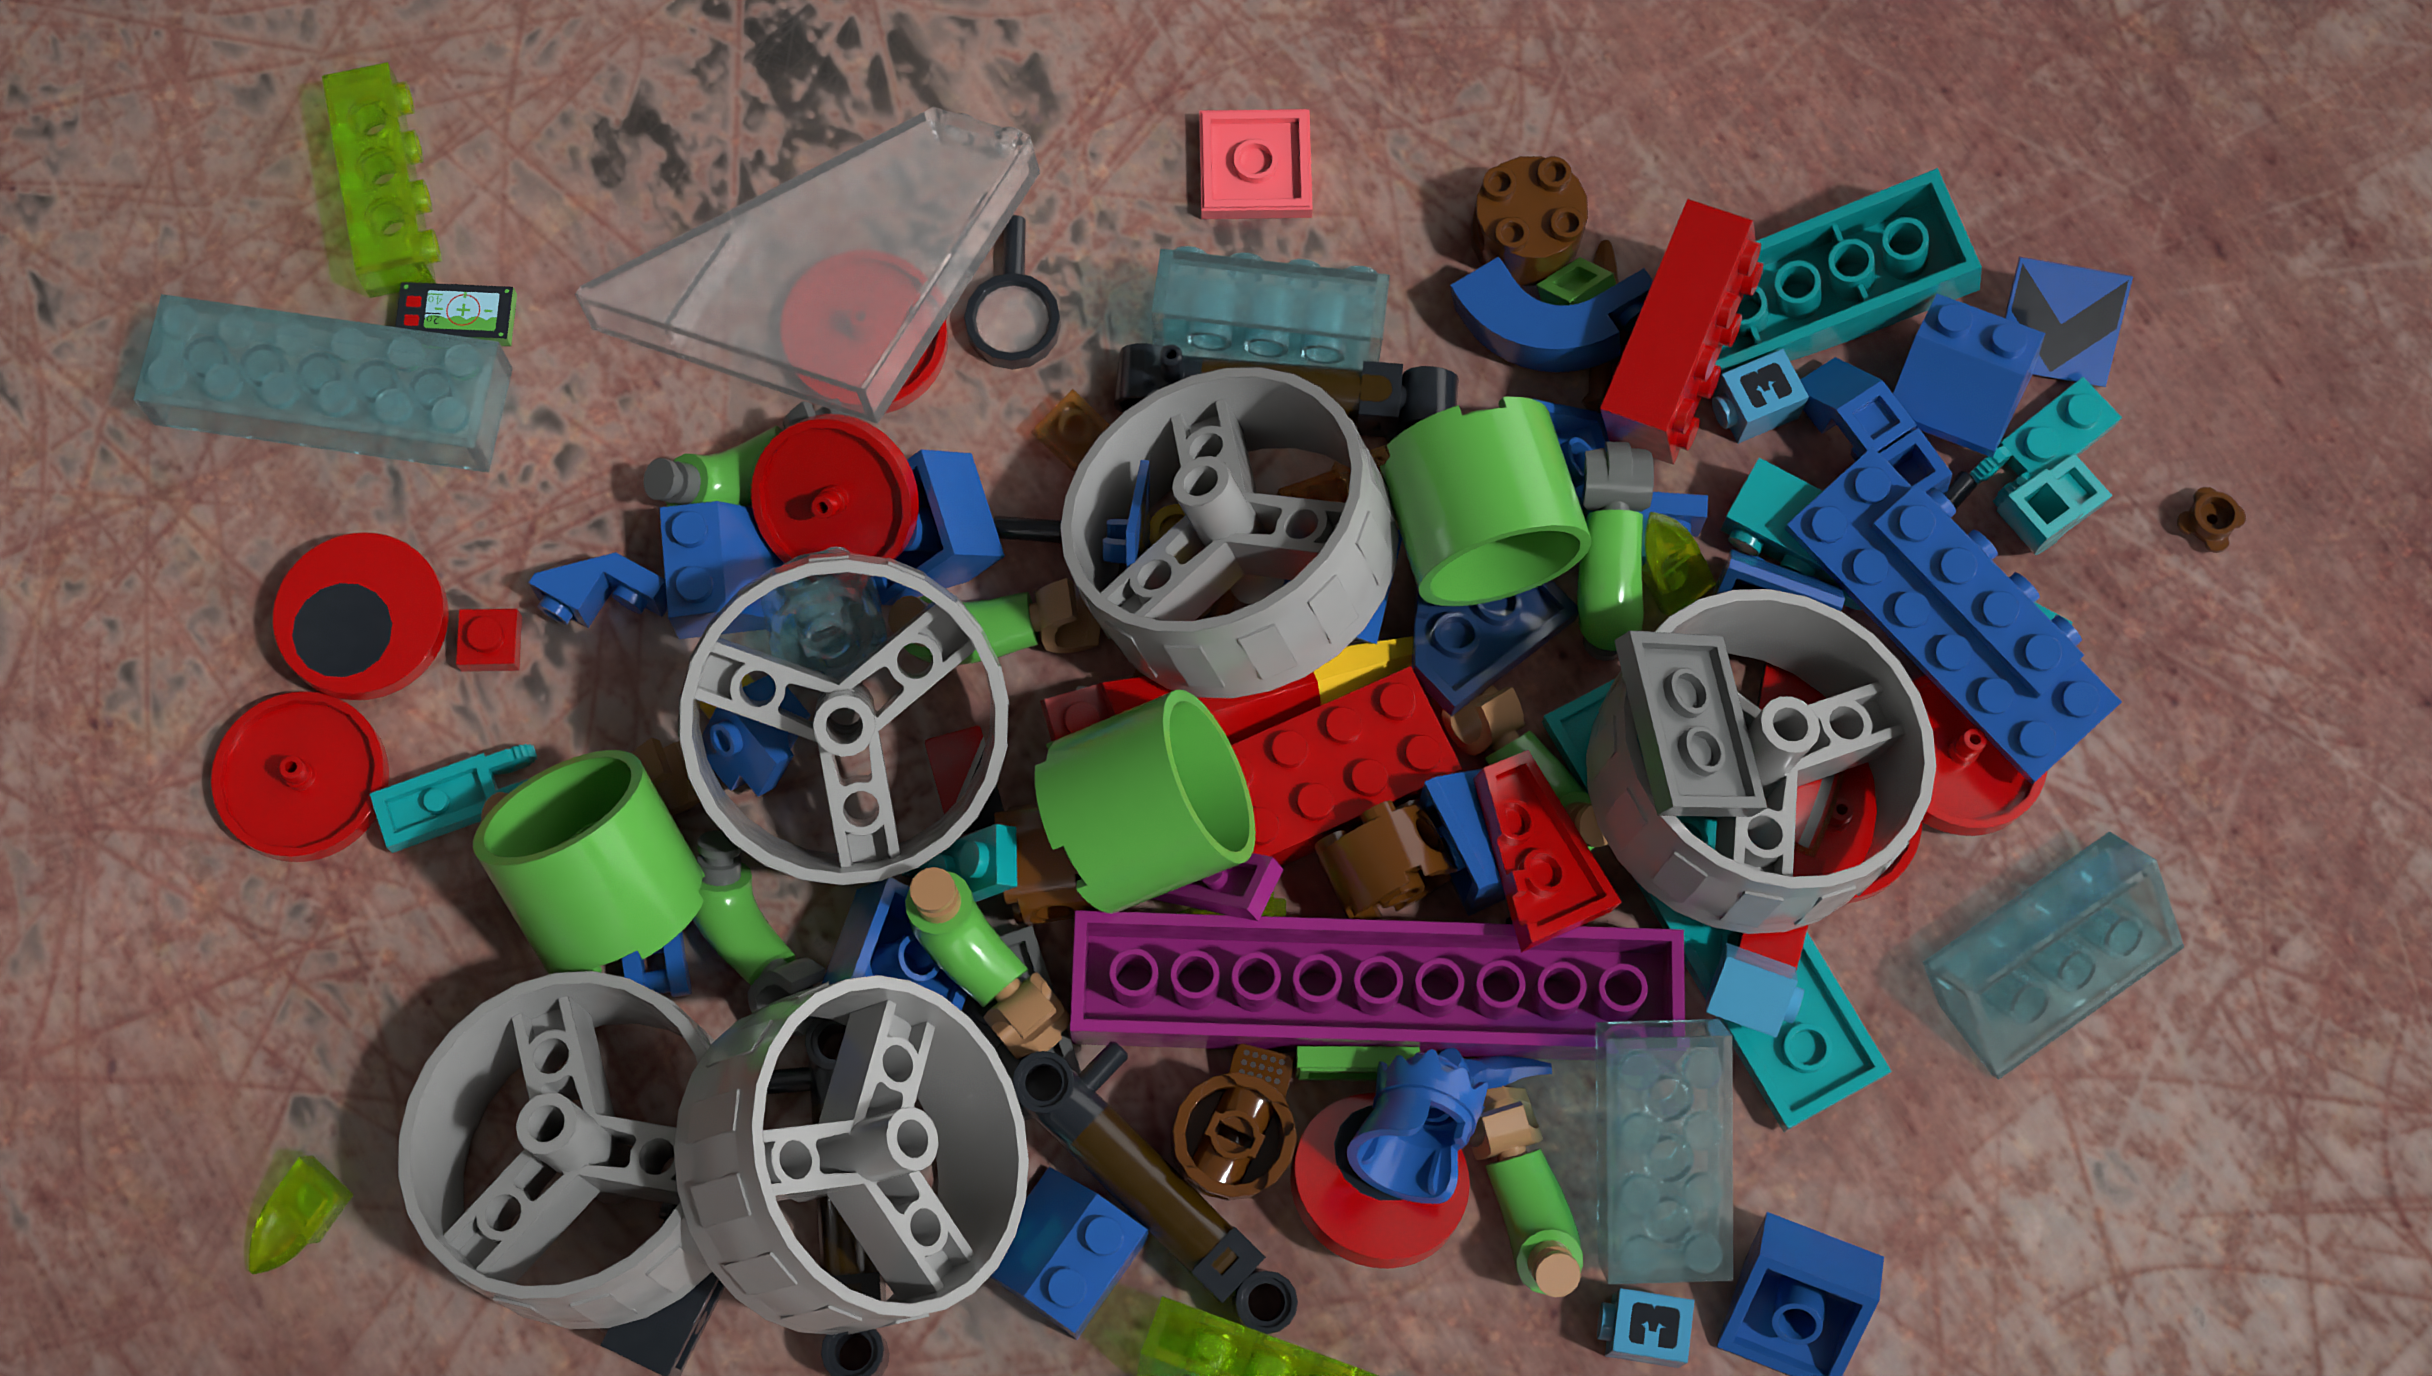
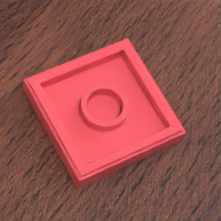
(1255, 164)

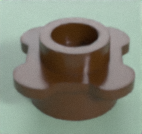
(2220, 506)

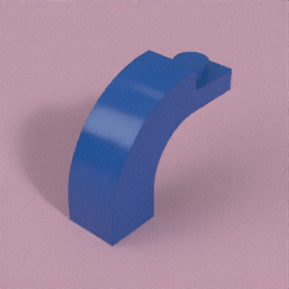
(1542, 333)

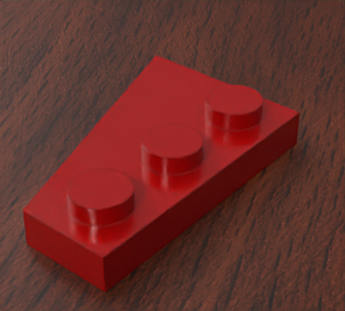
(1539, 853)

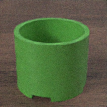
(1484, 502)
(1146, 801)
(590, 862)

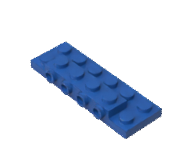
(1955, 612)

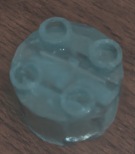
(825, 620)

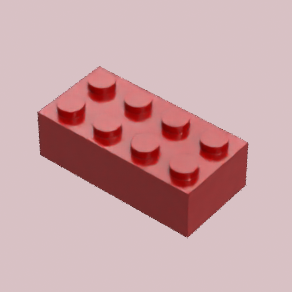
(1683, 331)
(1339, 762)

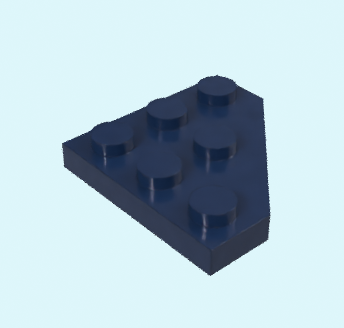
(1473, 646)

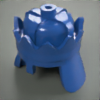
(1417, 1126)

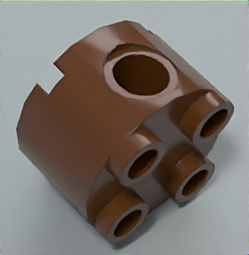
(1529, 217)
(1385, 860)
(1044, 875)
(1233, 1136)

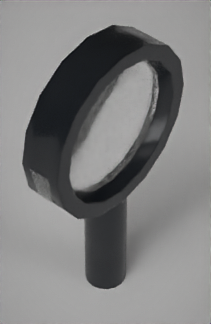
(1013, 315)

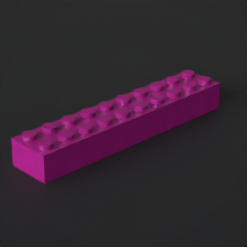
(1364, 984)

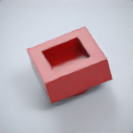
(489, 640)

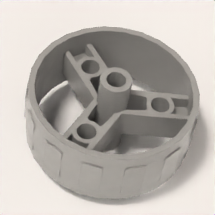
(1231, 535)
(1867, 717)
(865, 846)
(539, 1029)
(860, 1155)

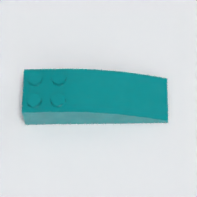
(1855, 272)

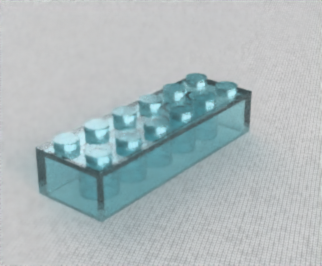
(324, 383)

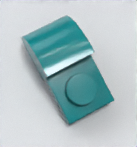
(2053, 503)

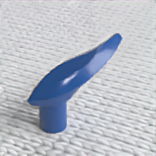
(1498, 1069)

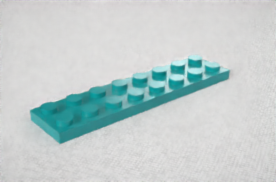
(1825, 1048)

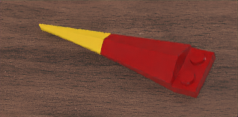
(1242, 715)

